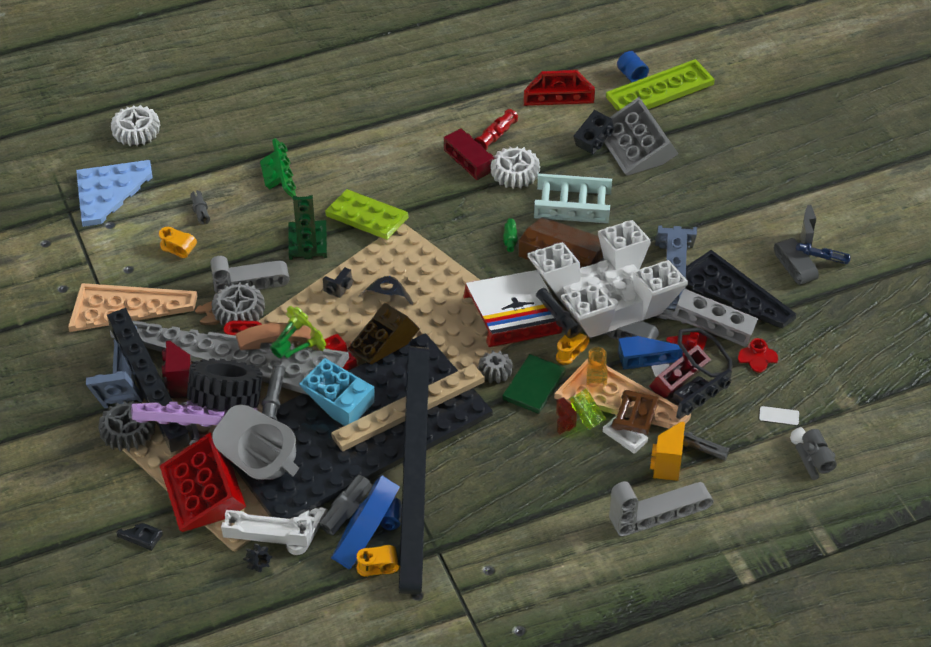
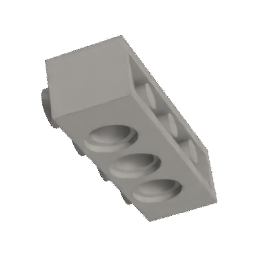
(715, 317)

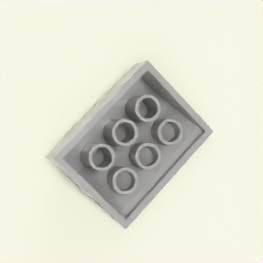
(638, 139)

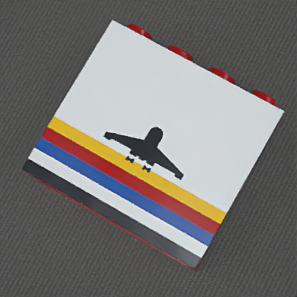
(511, 308)

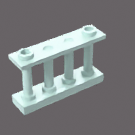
(570, 210)

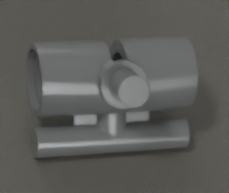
(816, 454)

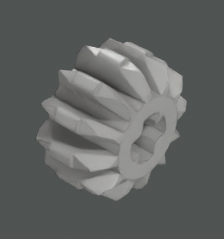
(495, 366)

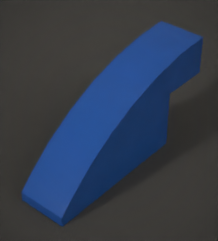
(365, 521)

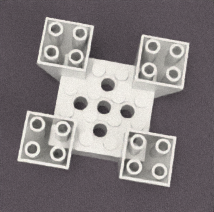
(614, 289)

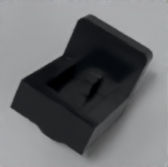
(340, 284)

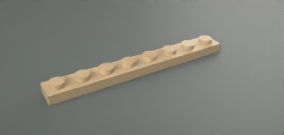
(395, 412)

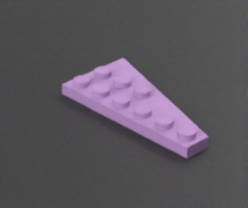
(177, 413)

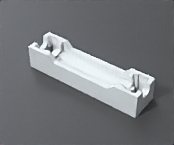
(266, 528)

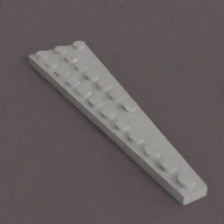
(226, 347)

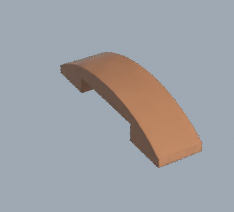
(266, 333)

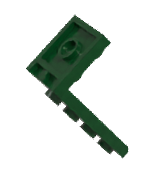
(306, 235)

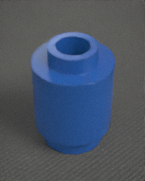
(393, 515)

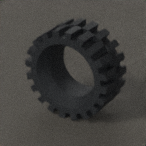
(223, 384)

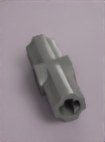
(345, 504)

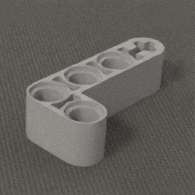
(259, 275)

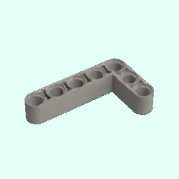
(632, 516)

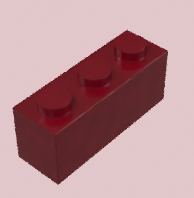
(468, 153)
(679, 373)

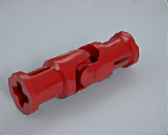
(496, 129)

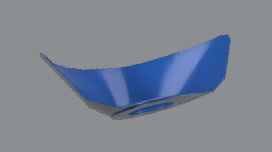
(397, 288)

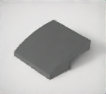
(808, 226)

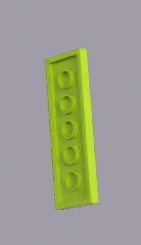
(663, 86)

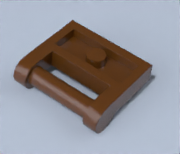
(641, 415)

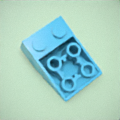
(338, 392)

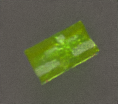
(587, 409)

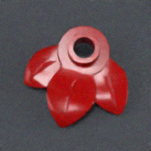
(757, 355)

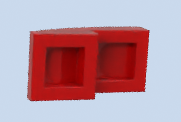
(337, 343)

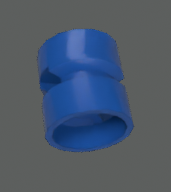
(632, 66)

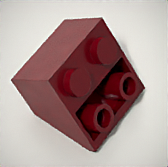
(176, 370)

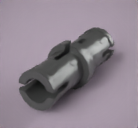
(200, 207)

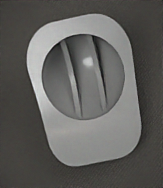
(256, 443)

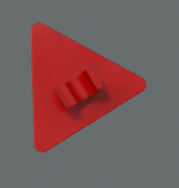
(690, 341)

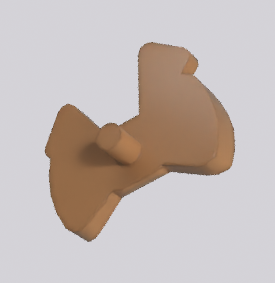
(210, 318)

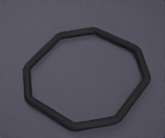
(690, 358)

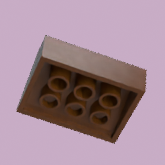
(547, 232)

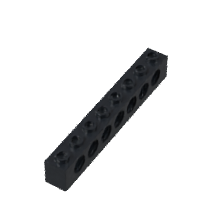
(145, 374)

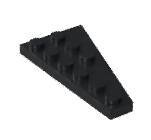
(725, 284)

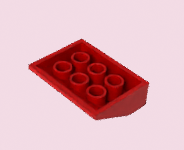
(201, 485)

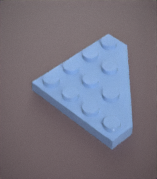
(107, 187)

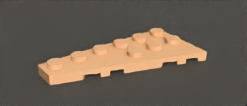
(98, 300)
(609, 397)

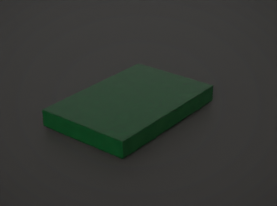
(534, 383)

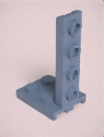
(677, 243)
(116, 386)

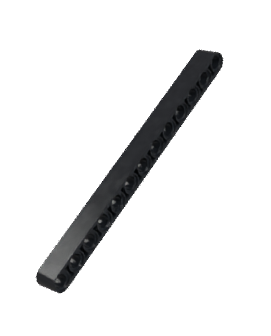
(414, 472)

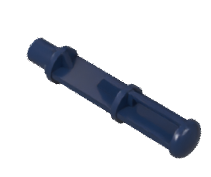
(824, 253)

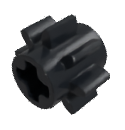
(252, 557)

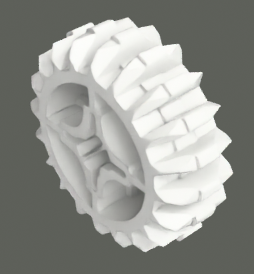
(135, 125)
(515, 167)

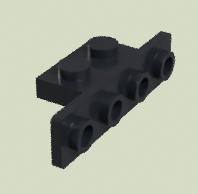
(699, 391)

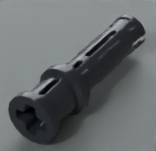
(562, 318)

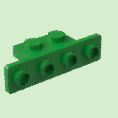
(277, 170)

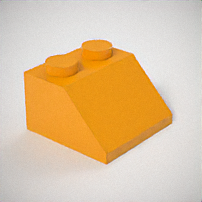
(668, 453)

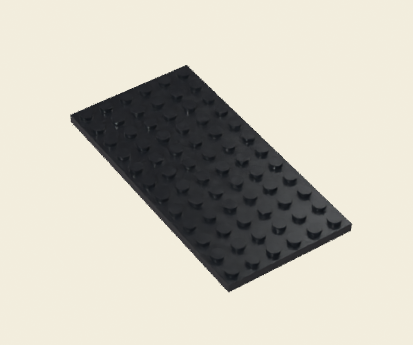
(326, 469)

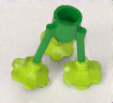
(282, 346)

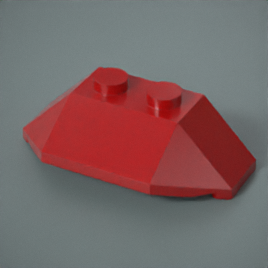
(559, 88)

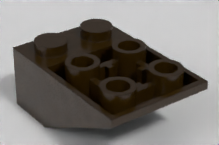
(383, 334)

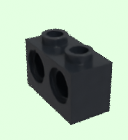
(591, 130)

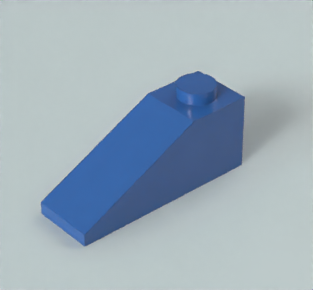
(645, 352)

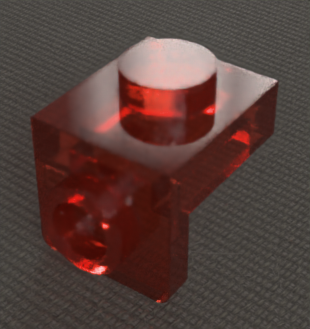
(567, 416)

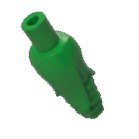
(510, 234)

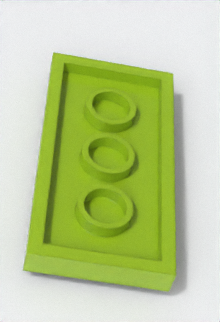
(366, 214)

